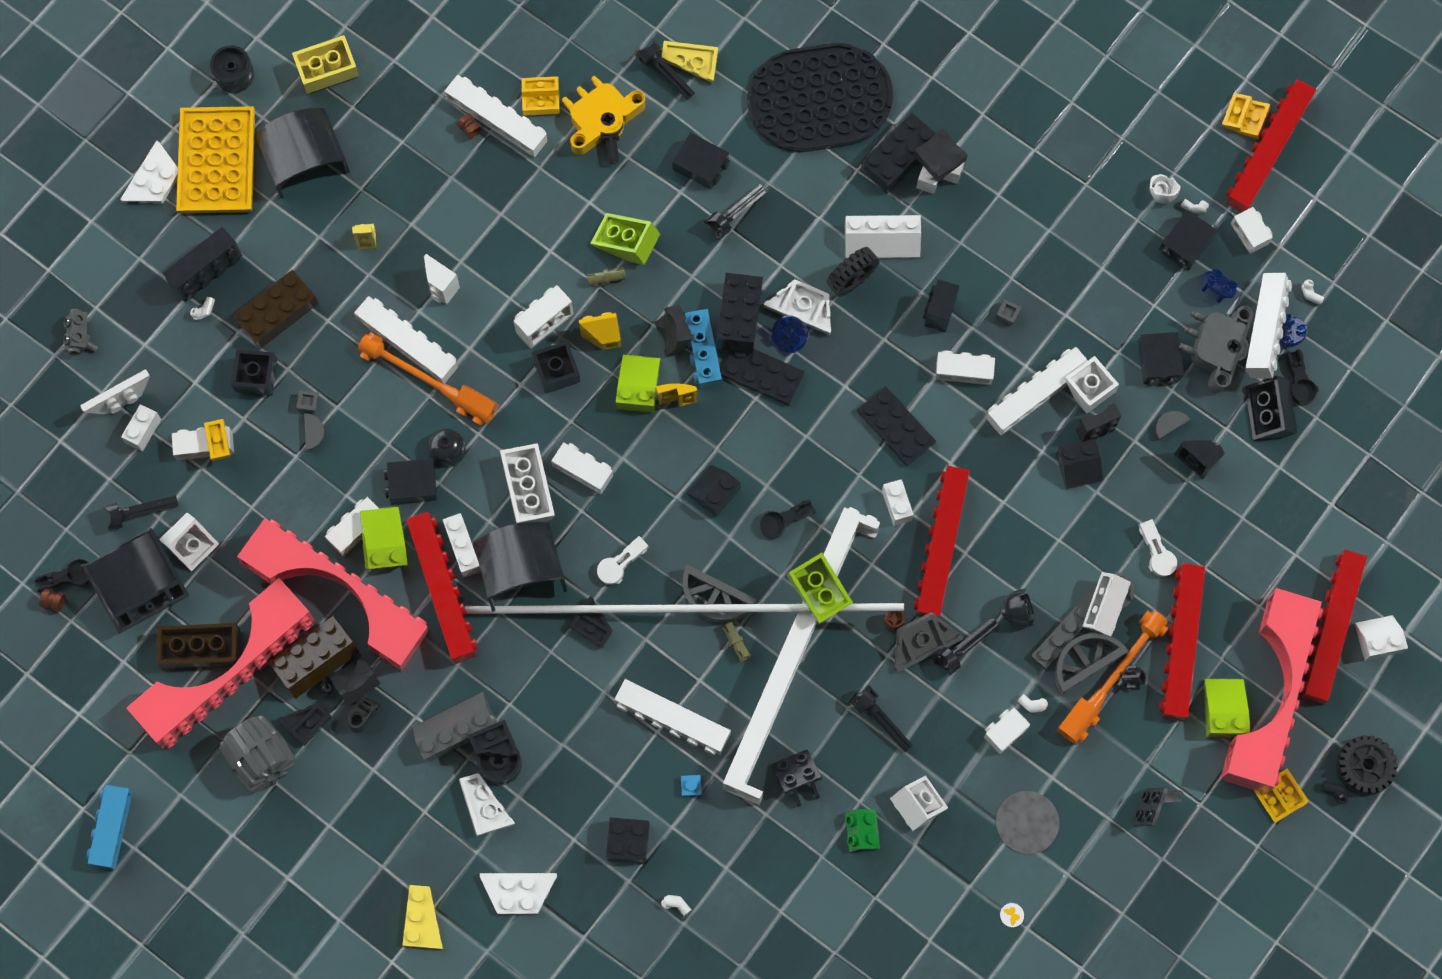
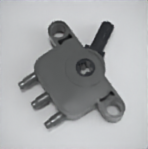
(1219, 344)

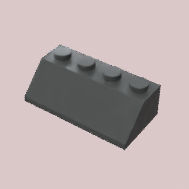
(451, 727)

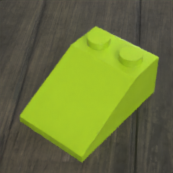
(626, 237)
(637, 383)
(382, 538)
(819, 588)
(1226, 708)

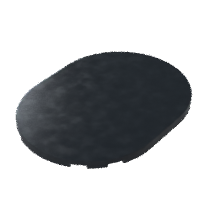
(819, 97)

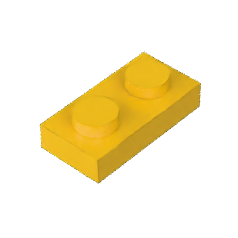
(217, 440)

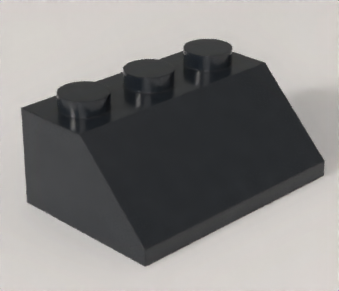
(1271, 409)

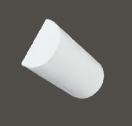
(527, 484)

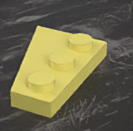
(692, 58)
(421, 921)

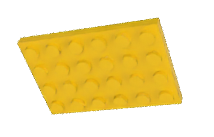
(215, 160)

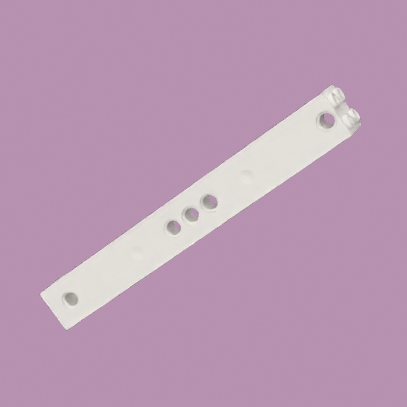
(788, 662)

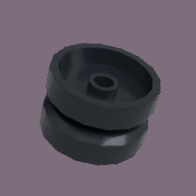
(232, 69)
(499, 774)

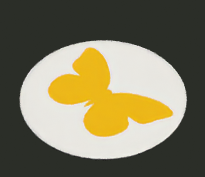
(1012, 915)

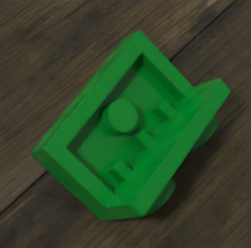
(862, 830)

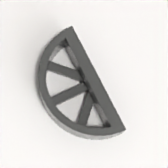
(709, 583)
(1091, 670)

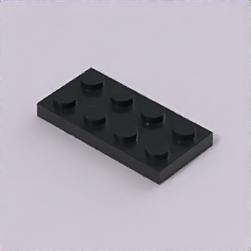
(763, 374)
(896, 426)

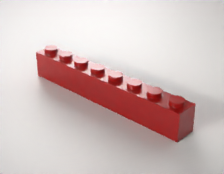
(1270, 147)
(943, 541)
(441, 587)
(1334, 626)
(1183, 642)

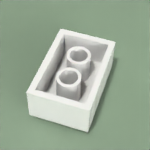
(543, 316)

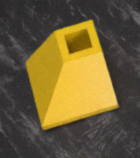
(601, 330)

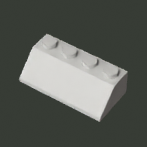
(885, 235)

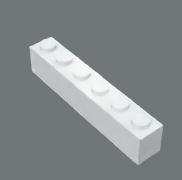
(496, 116)
(1268, 325)
(406, 340)
(1034, 393)
(672, 717)

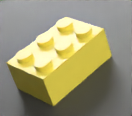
(325, 64)

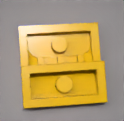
(540, 96)
(1246, 115)
(682, 393)
(1274, 801)

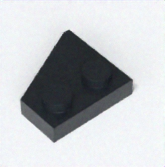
(592, 626)
(305, 722)
(494, 741)

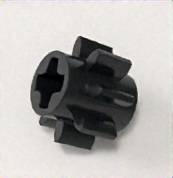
(1133, 677)

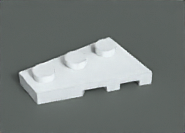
(483, 807)

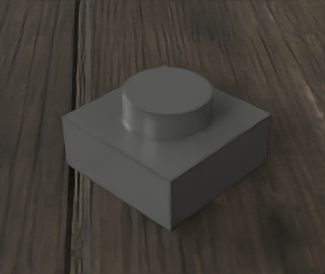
(1008, 312)
(307, 401)

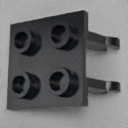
(796, 772)
(1151, 805)

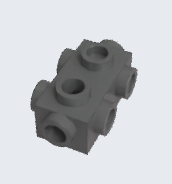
(76, 337)

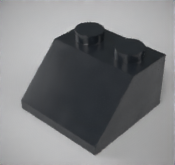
(1200, 455)
(1080, 464)
(714, 489)

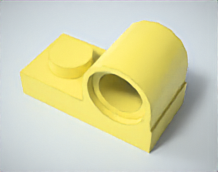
(364, 236)

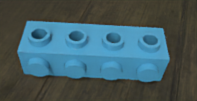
(703, 350)
(110, 827)

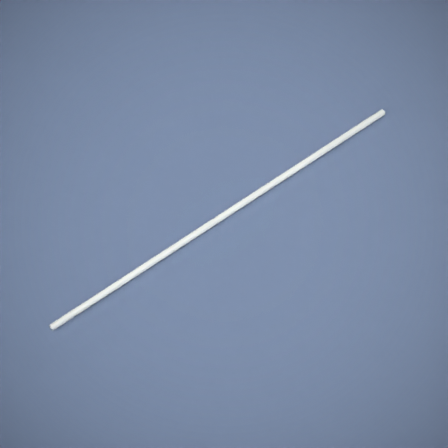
(673, 608)

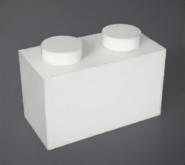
(1252, 230)
(141, 427)
(897, 502)
(1006, 730)

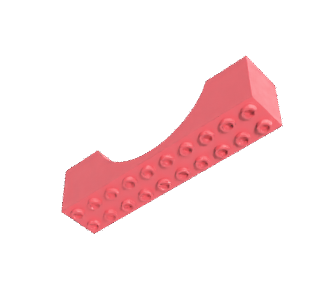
(278, 554)
(1289, 629)
(172, 711)

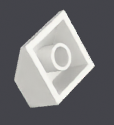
(441, 280)
(1091, 384)
(189, 541)
(1380, 637)
(918, 803)

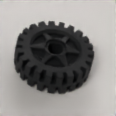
(852, 271)
(1377, 754)

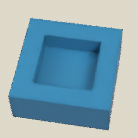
(691, 785)

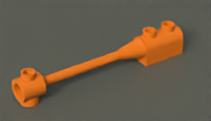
(466, 400)
(1086, 712)

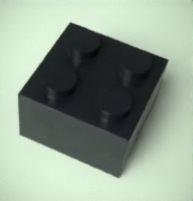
(940, 305)
(556, 367)
(254, 372)
(627, 840)

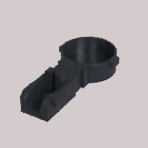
(1302, 393)
(771, 523)
(55, 579)

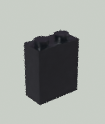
(701, 161)
(1188, 240)
(1160, 358)
(411, 481)

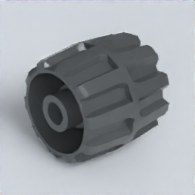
(257, 753)

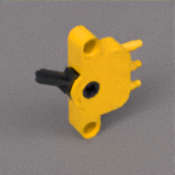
(595, 110)

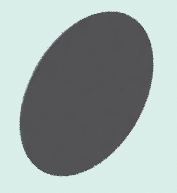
(1027, 822)

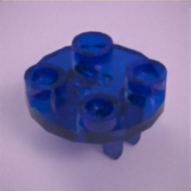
(1219, 284)
(782, 329)
(1293, 332)

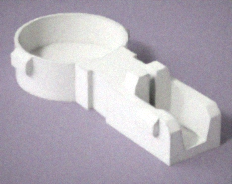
(1160, 564)
(611, 572)

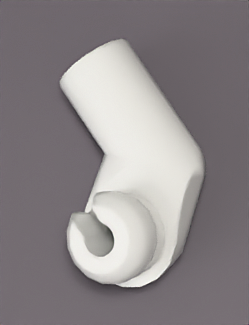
(1195, 209)
(1309, 294)
(204, 311)
(1033, 706)
(675, 901)

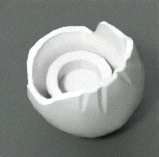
(1164, 189)

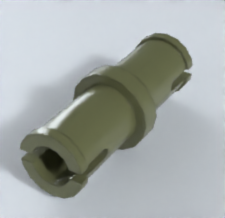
(606, 276)
(736, 642)

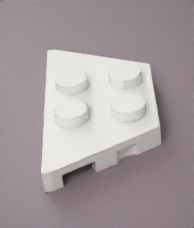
(153, 178)
(804, 303)
(118, 396)
(518, 891)

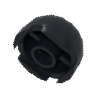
(446, 447)
(1018, 609)

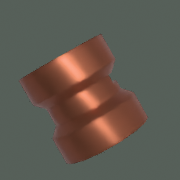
(469, 126)
(53, 600)
(893, 616)

